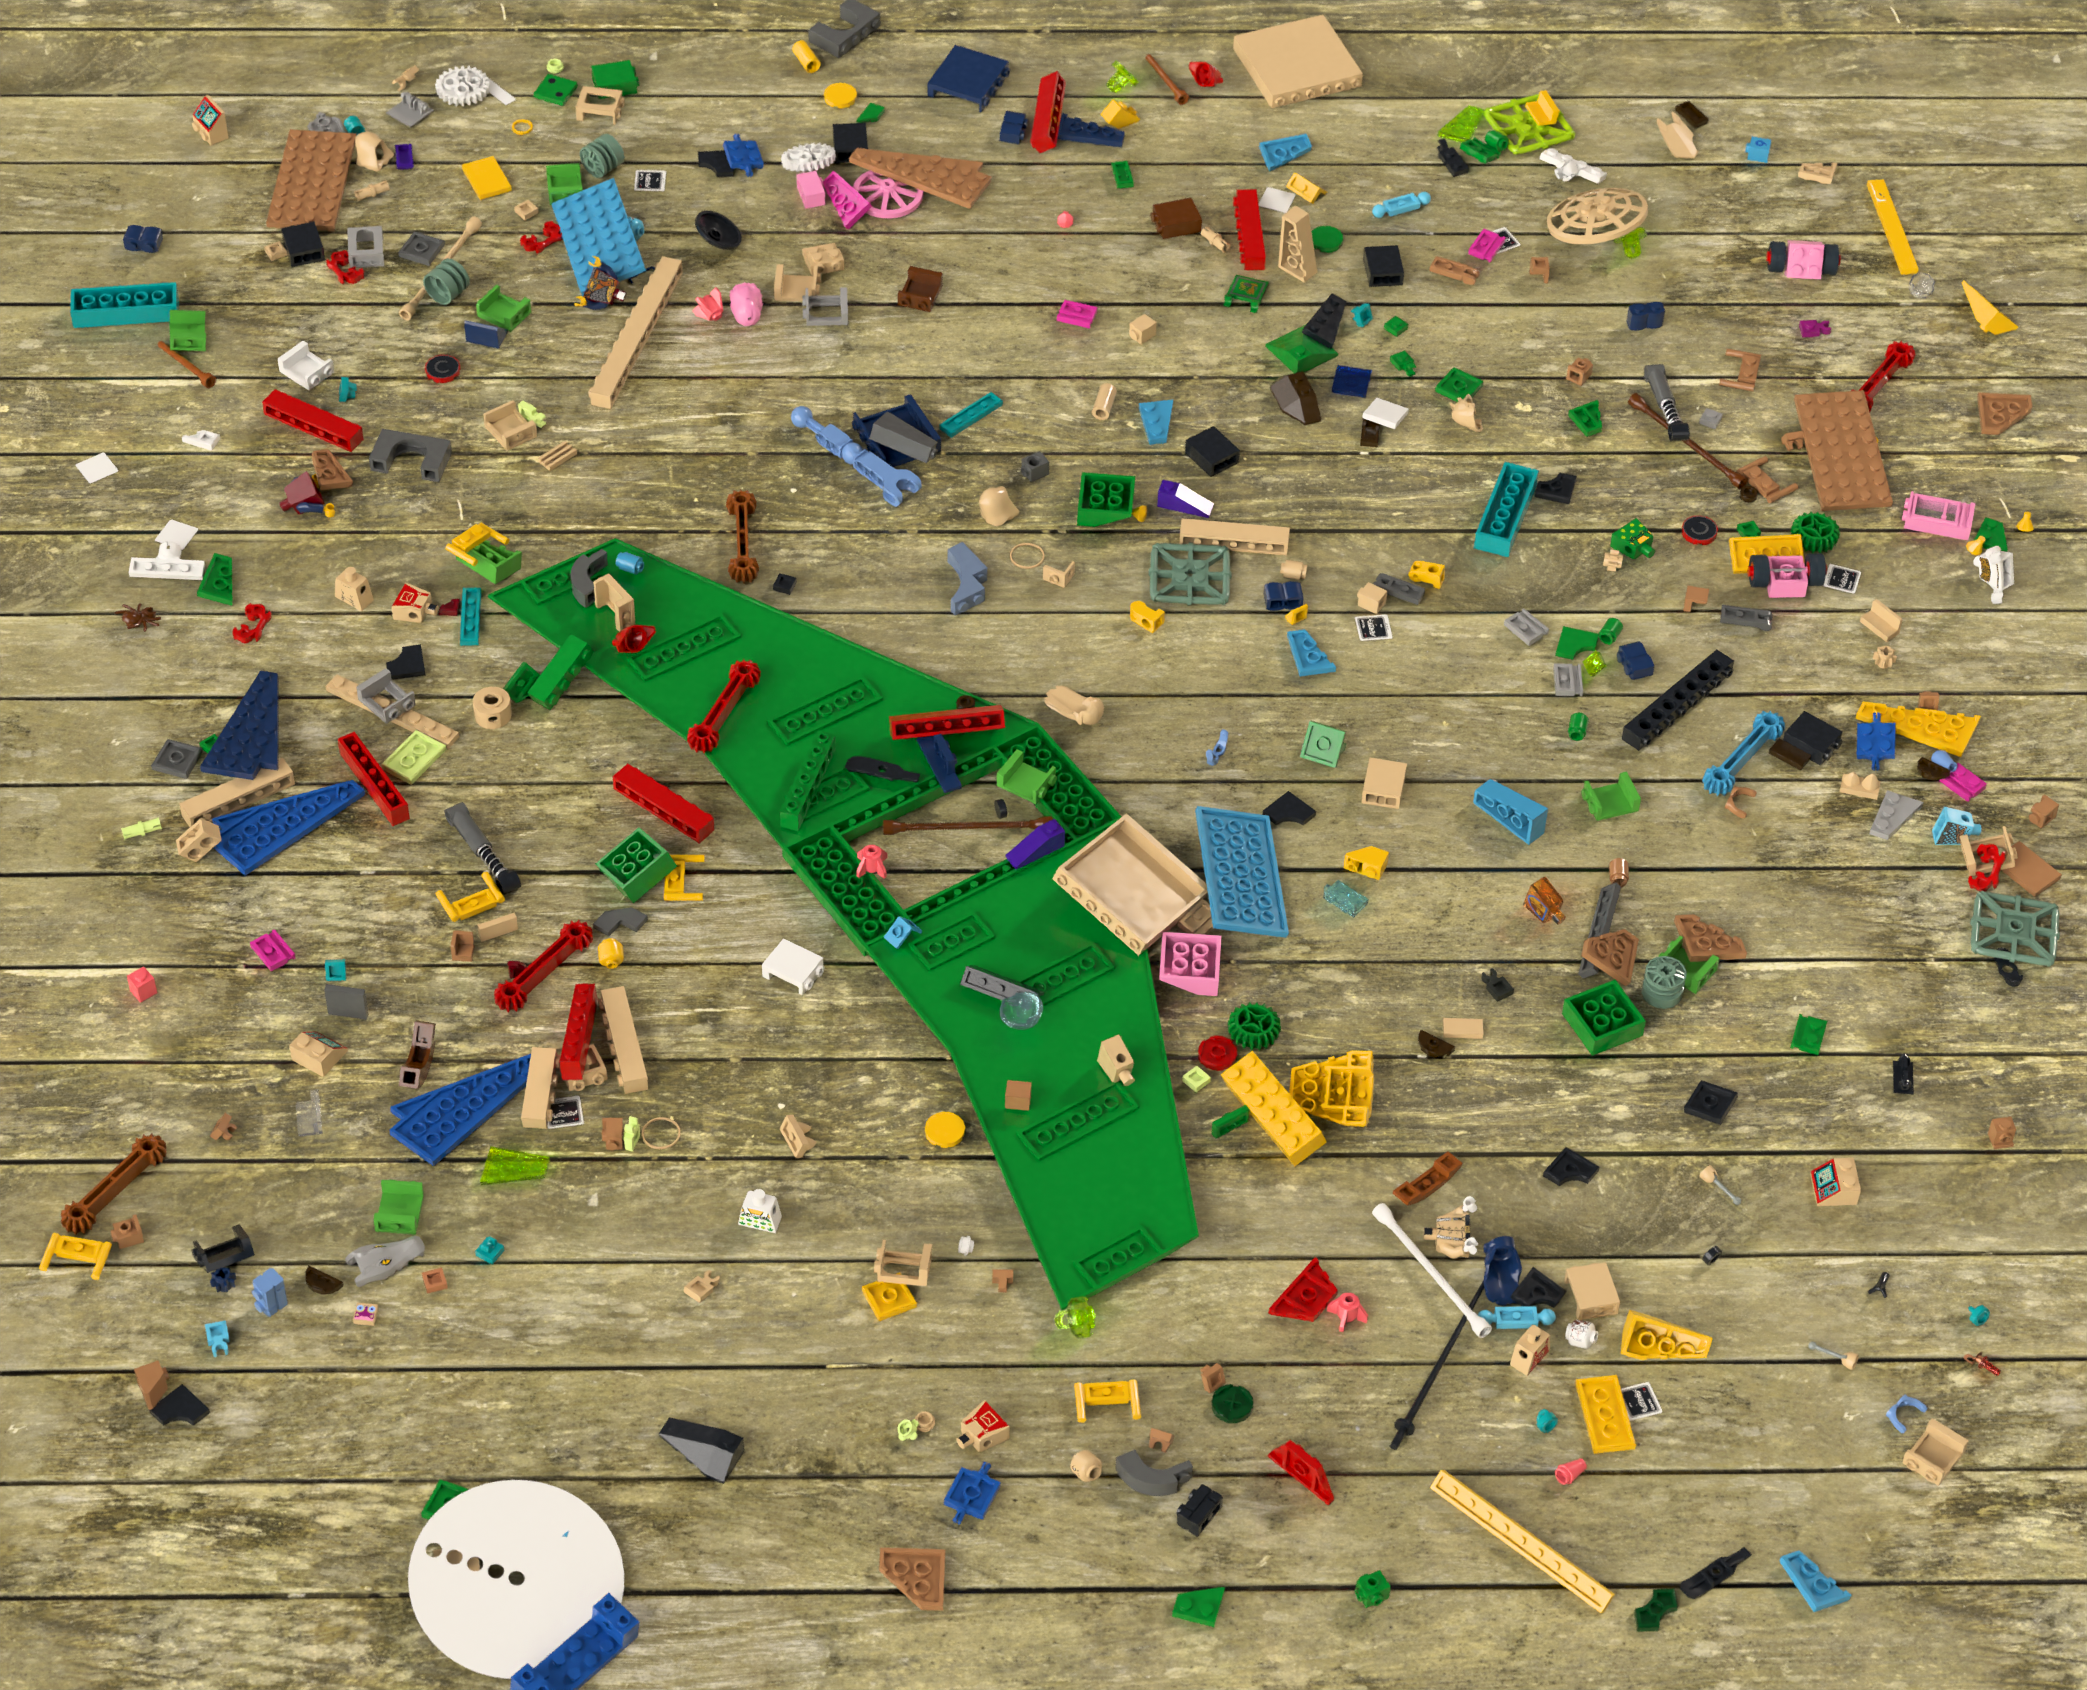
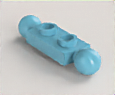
(1401, 204)
(1518, 1317)

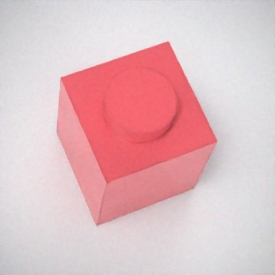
(142, 984)

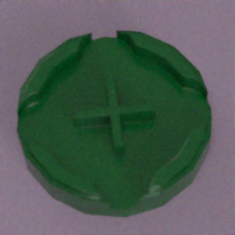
(1232, 1403)

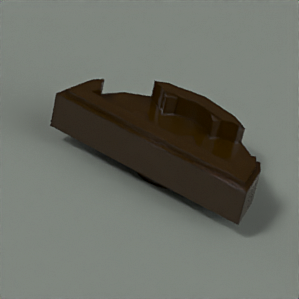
(1931, 770)
(1434, 1046)
(321, 1282)

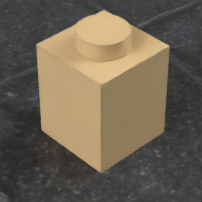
(1142, 329)
(1372, 598)

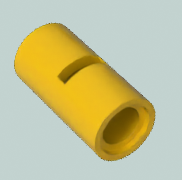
(806, 56)

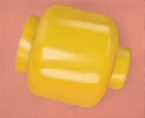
(610, 953)

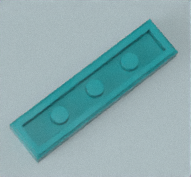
(970, 414)
(470, 616)

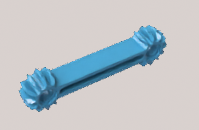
(1765, 727)

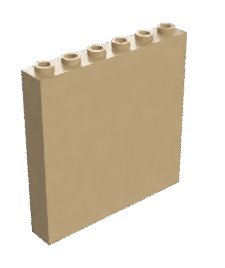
(1297, 61)
(1131, 883)

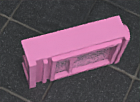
(1938, 516)

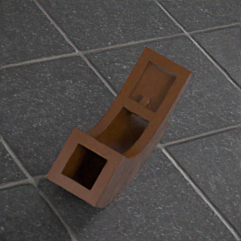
(417, 1066)

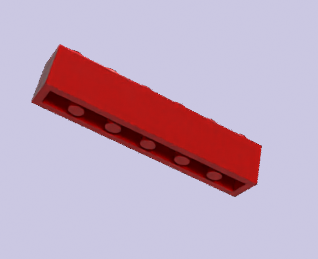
(1048, 112)
(1249, 229)
(313, 420)
(946, 722)
(373, 778)
(663, 803)
(578, 1031)

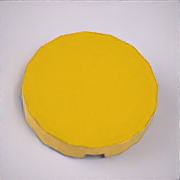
(840, 95)
(945, 1129)

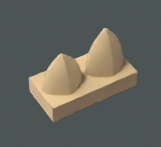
(1860, 786)
(794, 1135)

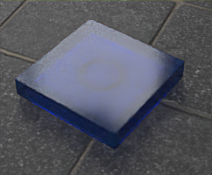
(1351, 381)

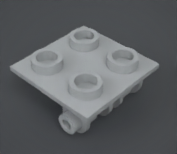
(410, 110)

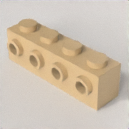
(539, 1088)

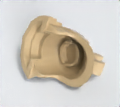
(1464, 412)

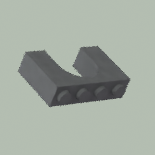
(841, 41)
(393, 443)

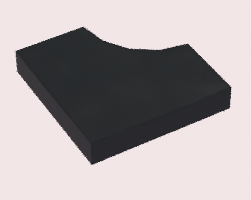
(716, 161)
(1557, 489)
(408, 664)
(1289, 808)
(1570, 1167)
(1537, 1289)
(180, 1406)

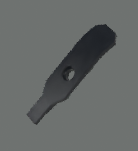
(873, 767)
(1706, 1580)

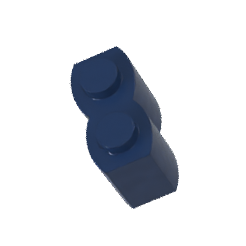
(1013, 127)
(143, 238)
(1645, 316)
(1282, 596)
(1635, 660)

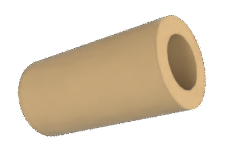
(1104, 401)

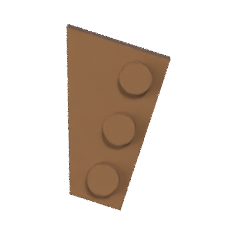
(329, 471)

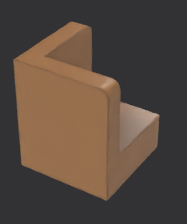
(1540, 266)
(1696, 595)
(462, 946)
(1018, 1095)

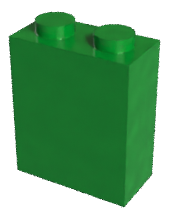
(615, 76)

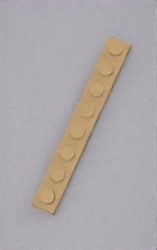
(409, 720)

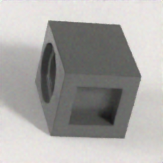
(1035, 466)

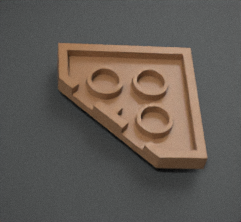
(2001, 411)
(1706, 940)
(1613, 954)
(916, 1574)

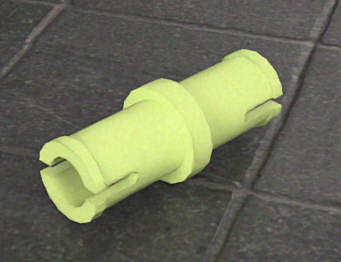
(141, 828)

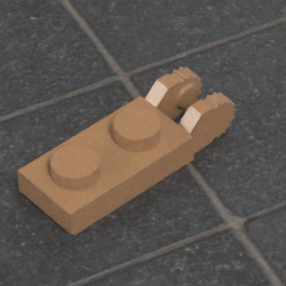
(1454, 270)

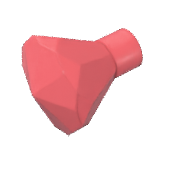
(1065, 219)

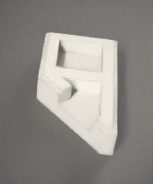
(202, 439)

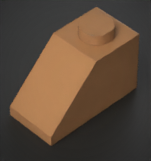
(152, 1382)

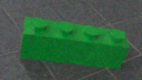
(560, 672)

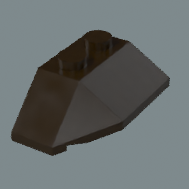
(1296, 398)

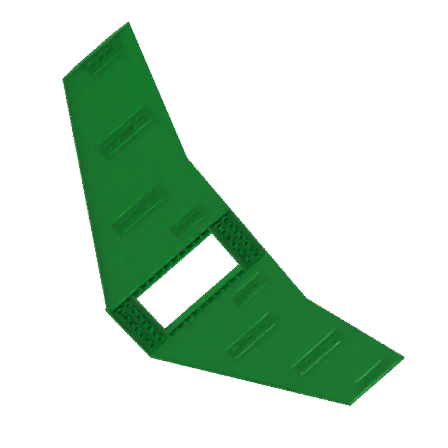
(1092, 1159)

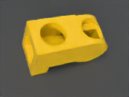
(1428, 573)
(1146, 616)

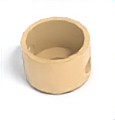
(490, 703)

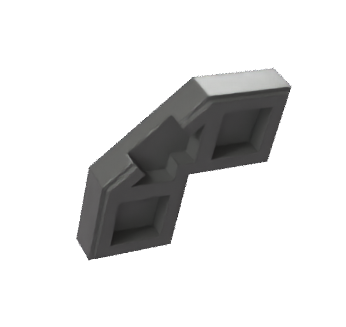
(628, 917)

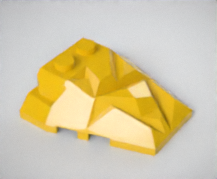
(1336, 1088)

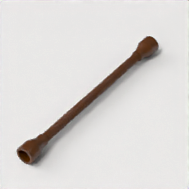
(1736, 478)
(893, 827)

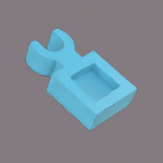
(217, 1336)

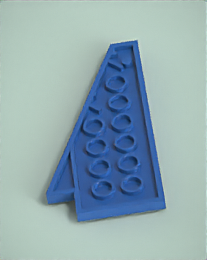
(265, 830)
(447, 1116)

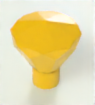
(1140, 513)
(2025, 523)
(1975, 546)

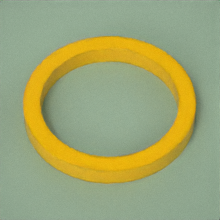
(522, 132)

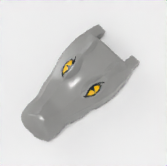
(382, 1260)

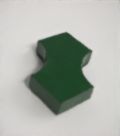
(1649, 1616)

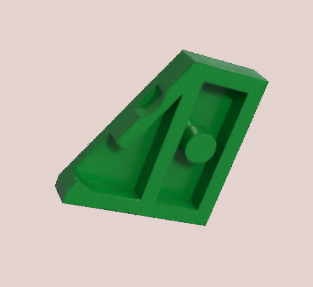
(1587, 418)
(1993, 533)
(521, 682)
(1199, 1606)

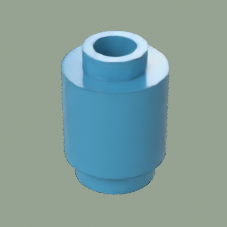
(629, 563)

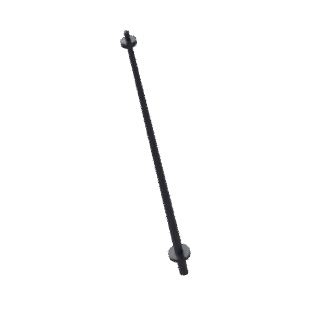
(1405, 1426)

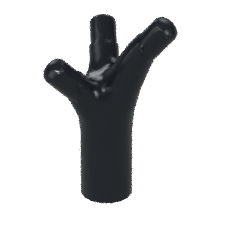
(1881, 1284)

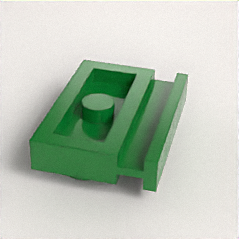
(1479, 150)
(1809, 1034)

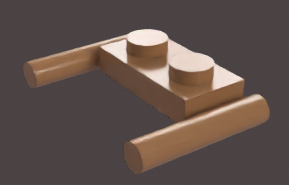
(1747, 372)
(1763, 483)

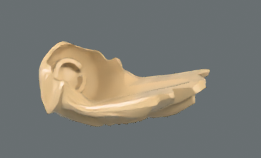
(1075, 706)

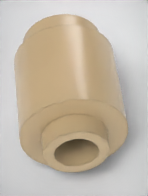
(1293, 570)

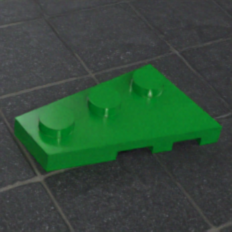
(217, 580)

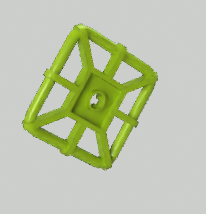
(1521, 123)

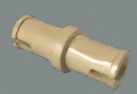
(371, 190)
(1215, 239)

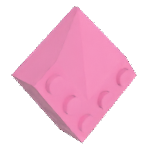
(1191, 962)

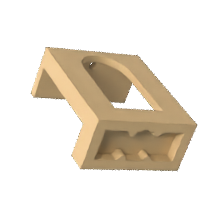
(583, 105)
(2001, 841)
(890, 1257)

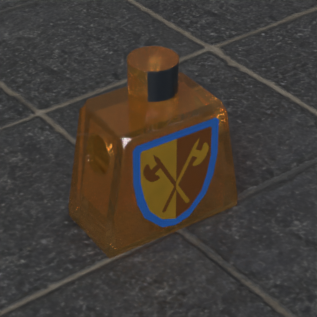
(1544, 902)

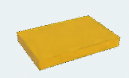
(486, 177)

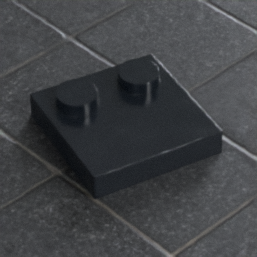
(1710, 1102)

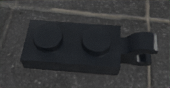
(1451, 159)

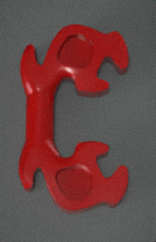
(550, 229)
(341, 258)
(253, 612)
(1990, 853)

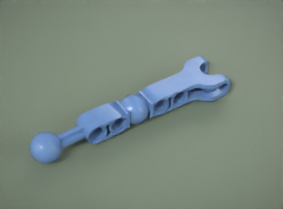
(864, 461)

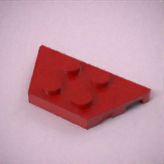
(1306, 1295)
(1303, 1468)

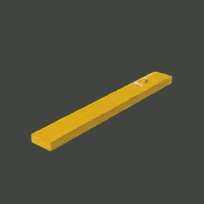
(1892, 227)

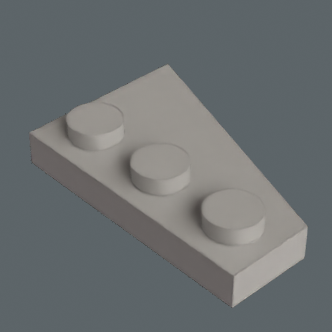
(1893, 813)

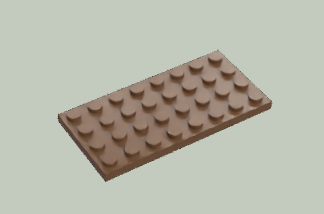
(311, 179)
(1843, 450)

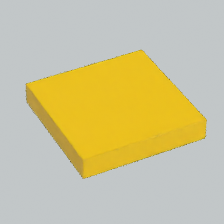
(888, 1298)

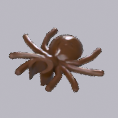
(135, 618)

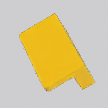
(1543, 110)
(1304, 188)

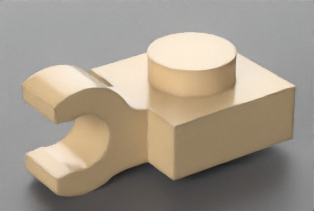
(407, 75)

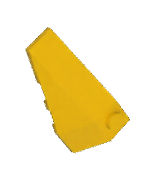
(1986, 313)
(1654, 1338)

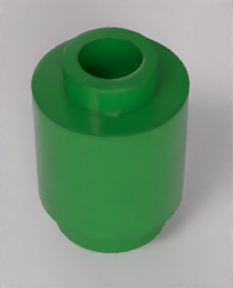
(1496, 140)
(1610, 631)
(1578, 726)

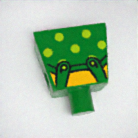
(1633, 540)

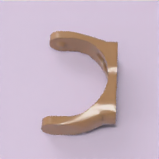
(1735, 792)

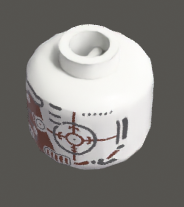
(1581, 1334)

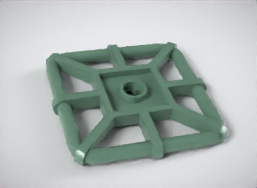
(1183, 567)
(2025, 930)

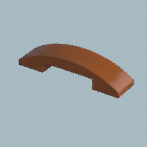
(1429, 1181)

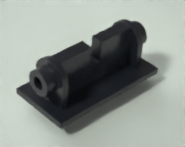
(1903, 1075)

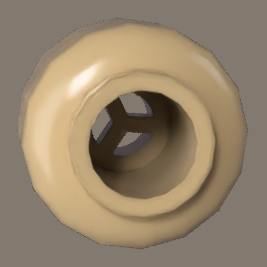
(1086, 1466)

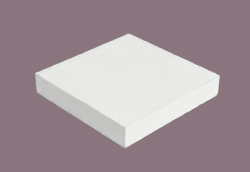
(1385, 413)

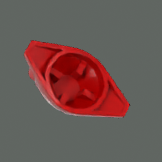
(1205, 74)
(633, 638)

